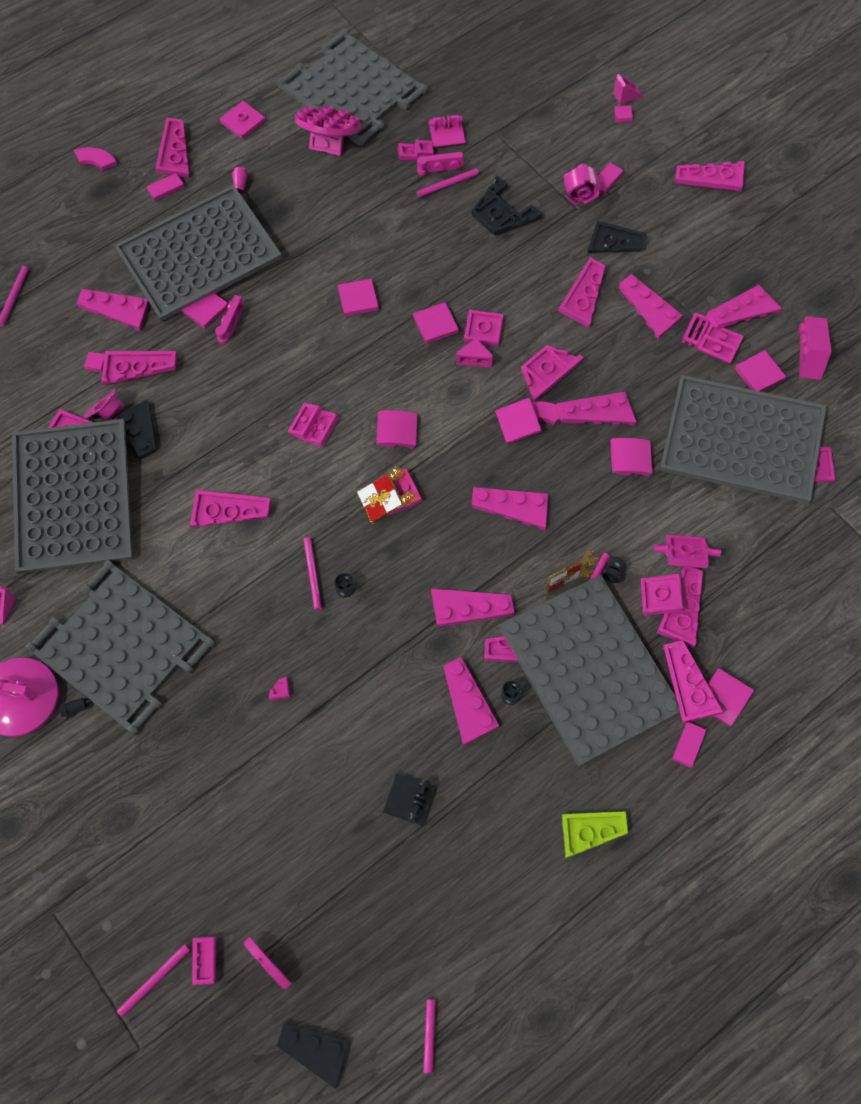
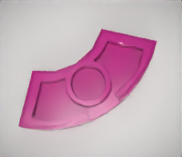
(95, 157)
(546, 412)
(268, 965)

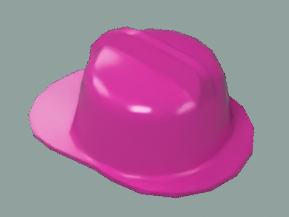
(107, 407)

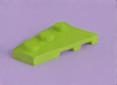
(591, 830)

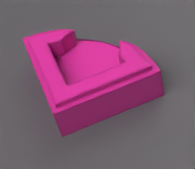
(280, 690)

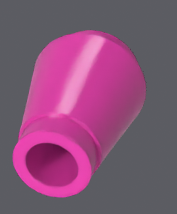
(240, 178)

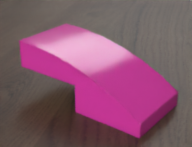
(414, 151)

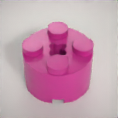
(582, 184)

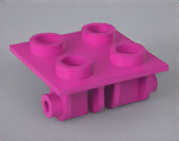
(446, 131)

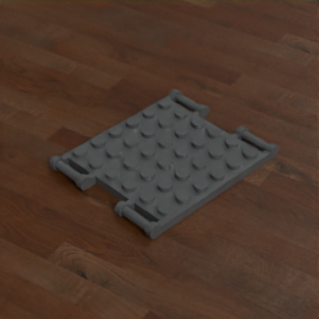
(354, 81)
(120, 647)

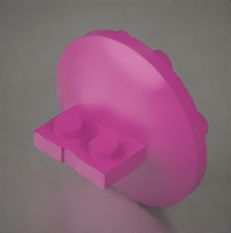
(327, 127)
(26, 696)

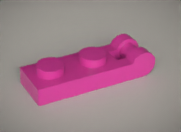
(439, 162)
(229, 320)

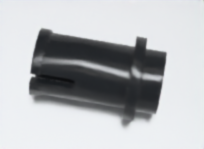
(72, 707)

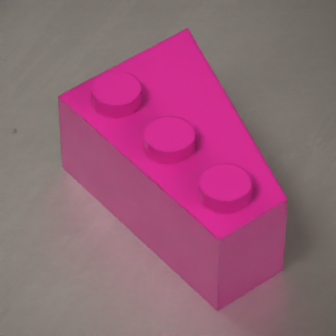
(814, 347)

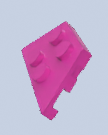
(547, 369)

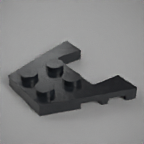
(497, 214)

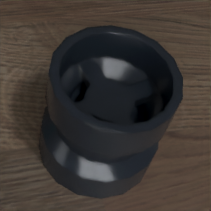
(614, 569)
(343, 581)
(513, 689)

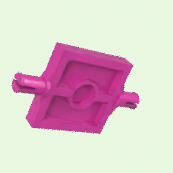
(687, 551)

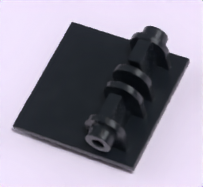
(409, 799)

